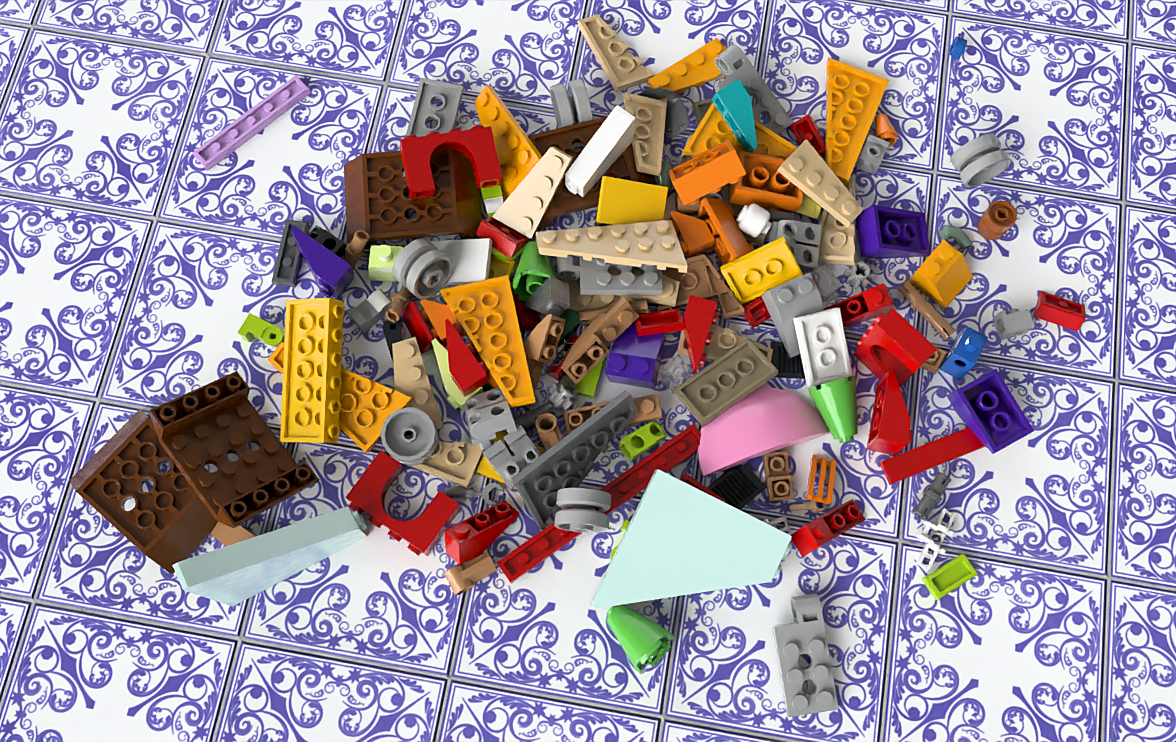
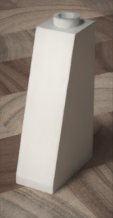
(601, 151)

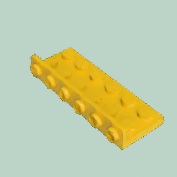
(312, 370)

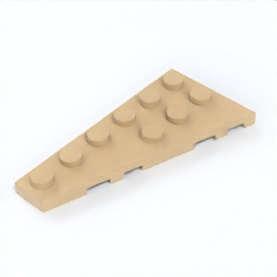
(618, 244)

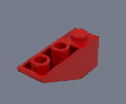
(865, 305)
(697, 321)
(463, 366)
(827, 527)
(478, 532)

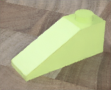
(455, 397)

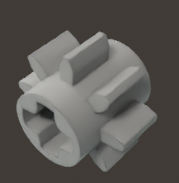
(861, 279)
(562, 395)

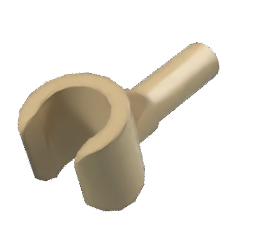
(807, 506)

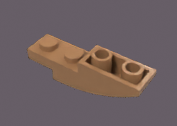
(593, 342)
(542, 345)
(647, 406)

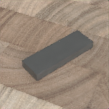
(289, 256)

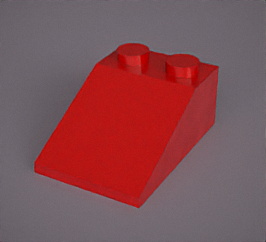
(890, 419)

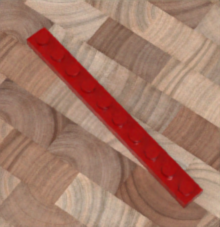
(622, 490)

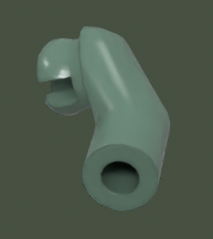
(956, 233)

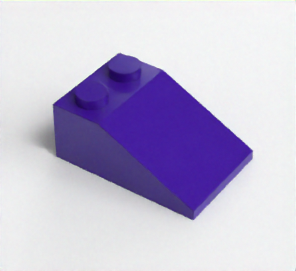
(892, 233)
(328, 269)
(635, 358)
(990, 411)

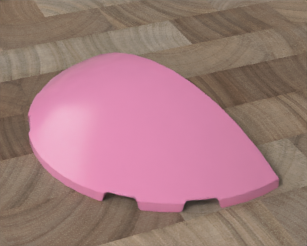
(757, 426)

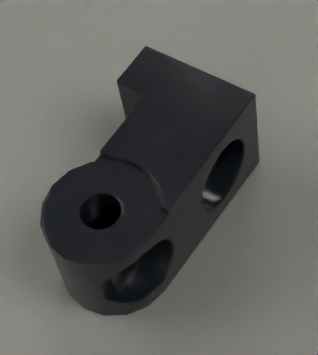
(329, 241)
(394, 333)

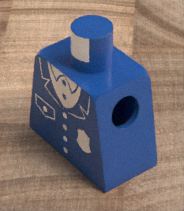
(965, 347)

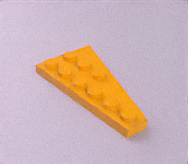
(850, 109)
(715, 130)
(514, 148)
(491, 324)
(362, 402)

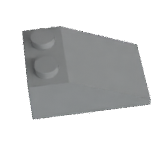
(791, 301)

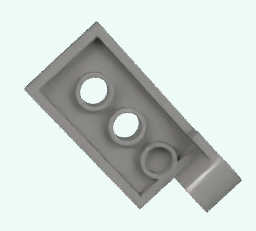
(737, 66)
(423, 111)
(598, 281)
(809, 638)

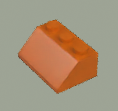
(707, 173)
(765, 184)
(729, 239)

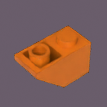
(692, 234)
(437, 314)

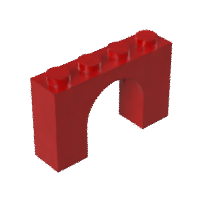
(474, 143)
(893, 345)
(420, 533)

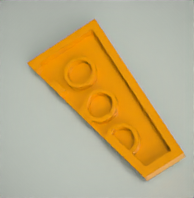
(691, 70)

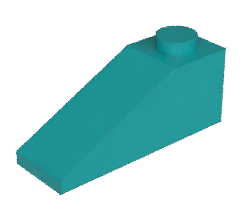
(736, 109)

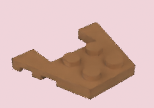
(704, 282)

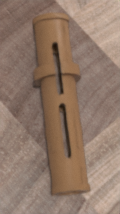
(926, 309)
(589, 315)

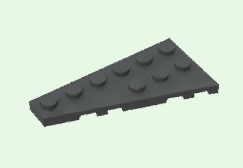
(571, 458)

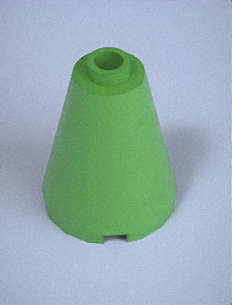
(531, 271)
(838, 407)
(639, 636)

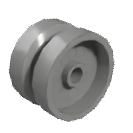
(571, 104)
(980, 160)
(422, 268)
(404, 423)
(582, 510)

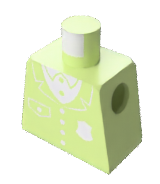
(382, 262)

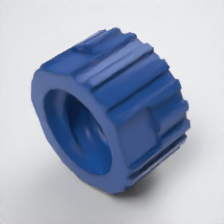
(957, 47)

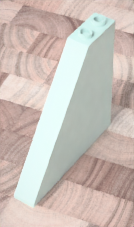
(688, 545)
(262, 561)

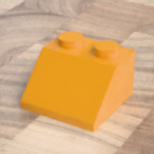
(942, 274)

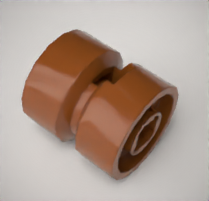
(996, 220)

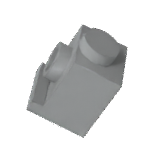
(872, 154)
(1013, 323)

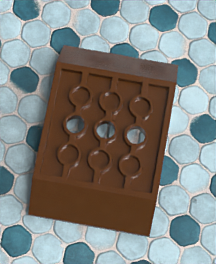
(563, 138)
(379, 207)
(222, 421)
(167, 519)

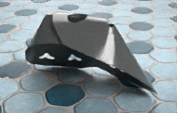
(675, 111)

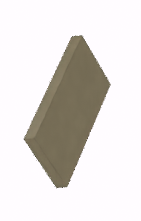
(725, 382)

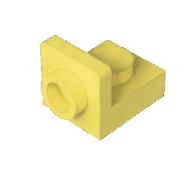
(809, 207)

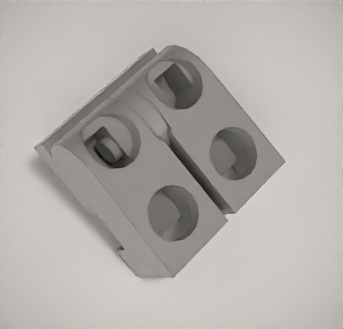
(799, 240)
(488, 414)
(506, 464)

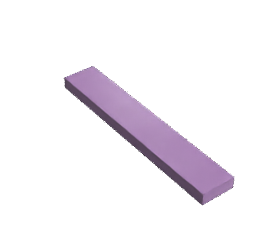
(251, 123)

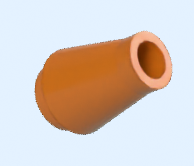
(885, 130)

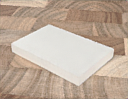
(469, 259)
(823, 346)

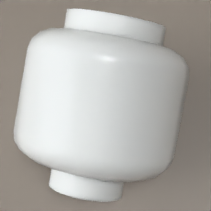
(754, 220)

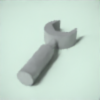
(470, 493)

